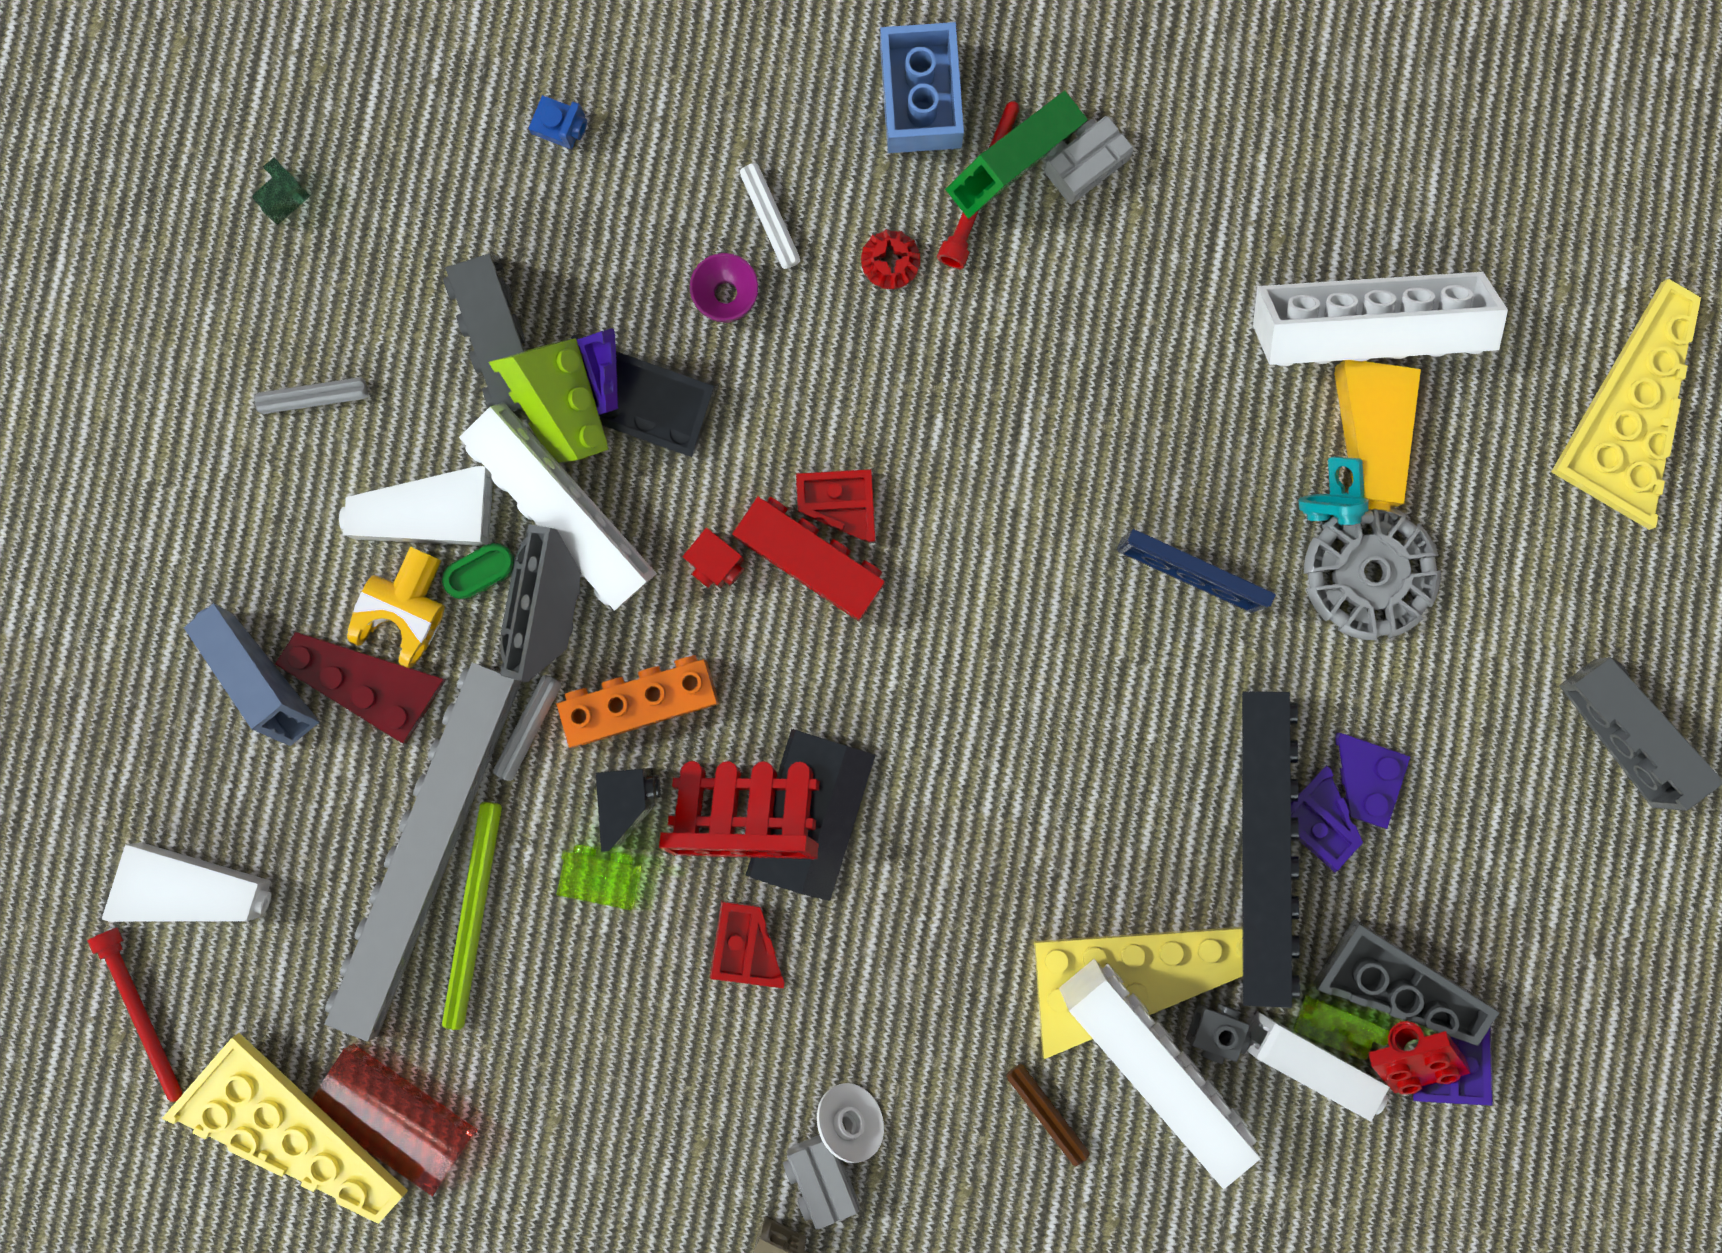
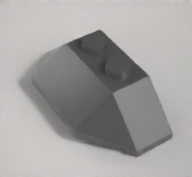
(538, 604)

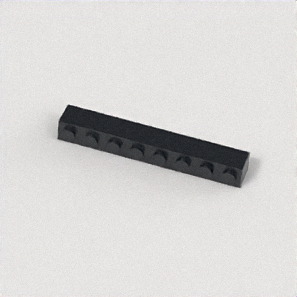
(1267, 850)

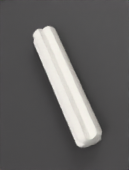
(770, 216)

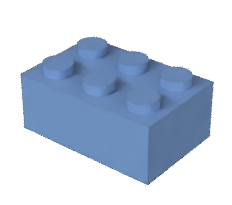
(921, 87)

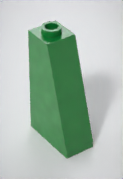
(1015, 154)

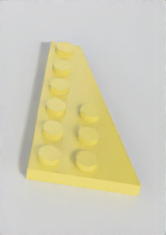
(1153, 966)

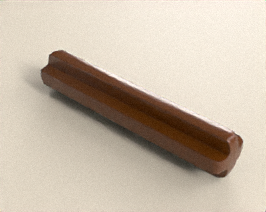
(1048, 1115)

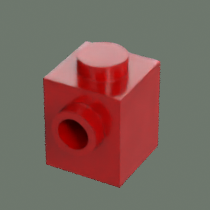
(714, 560)

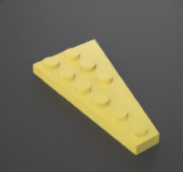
(1633, 418)
(278, 1127)

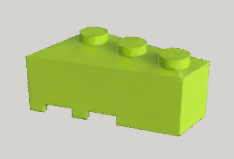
(556, 398)

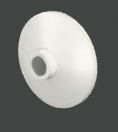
(861, 1118)

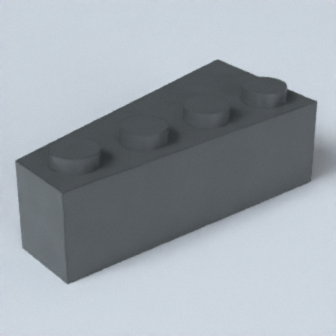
(486, 320)

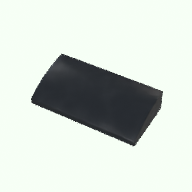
(659, 402)

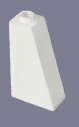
(428, 510)
(177, 887)
(1316, 1067)

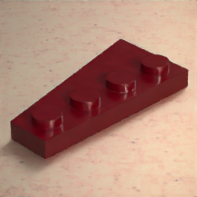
(368, 686)

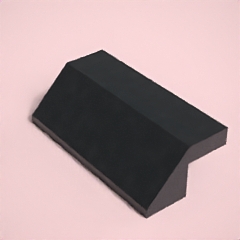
(835, 806)

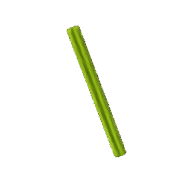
(471, 916)

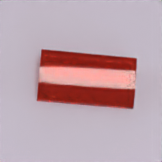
(393, 1119)

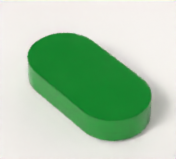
(478, 571)

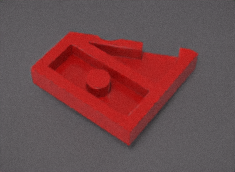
(744, 947)

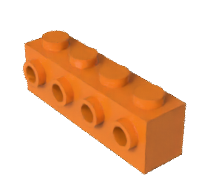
(637, 703)

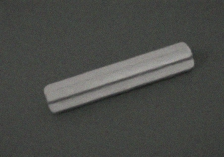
(311, 395)
(527, 728)

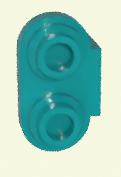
(1340, 504)

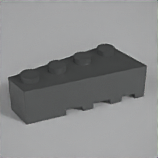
(1640, 737)
(1391, 980)

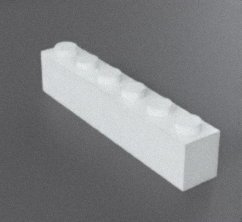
(556, 501)

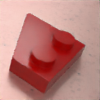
(839, 501)

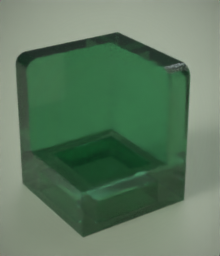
(280, 194)

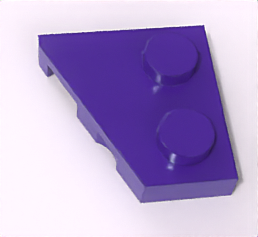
(599, 360)
(1370, 779)
(1326, 821)
(1470, 1088)

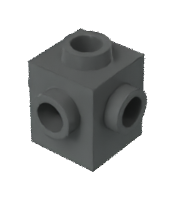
(1208, 1025)

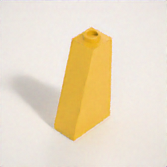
(1378, 425)

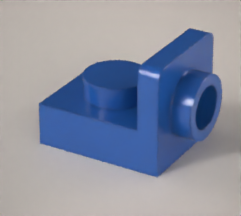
(558, 122)

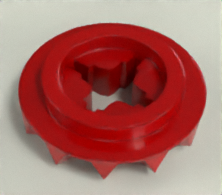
(878, 271)

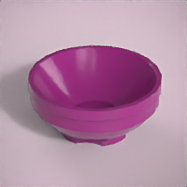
(718, 270)

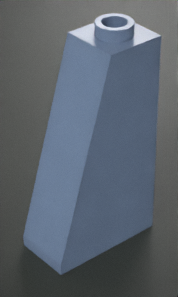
(250, 676)

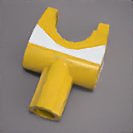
(403, 604)

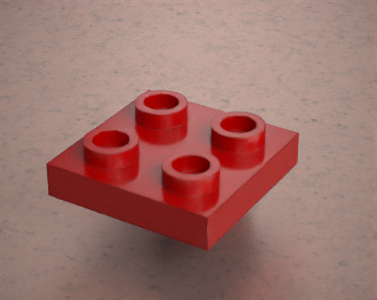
(1431, 1061)

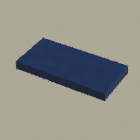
(1195, 572)

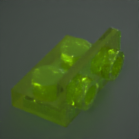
(599, 878)
(1338, 1028)

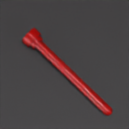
(954, 250)
(108, 947)

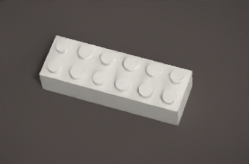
(1378, 318)
(1160, 1072)

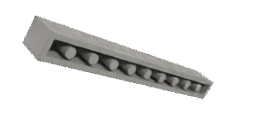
(421, 853)

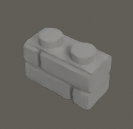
(1087, 159)
(822, 1181)

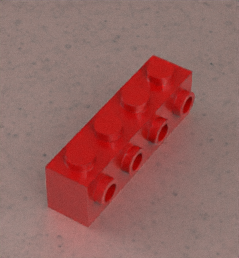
(809, 558)

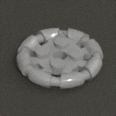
(1370, 596)

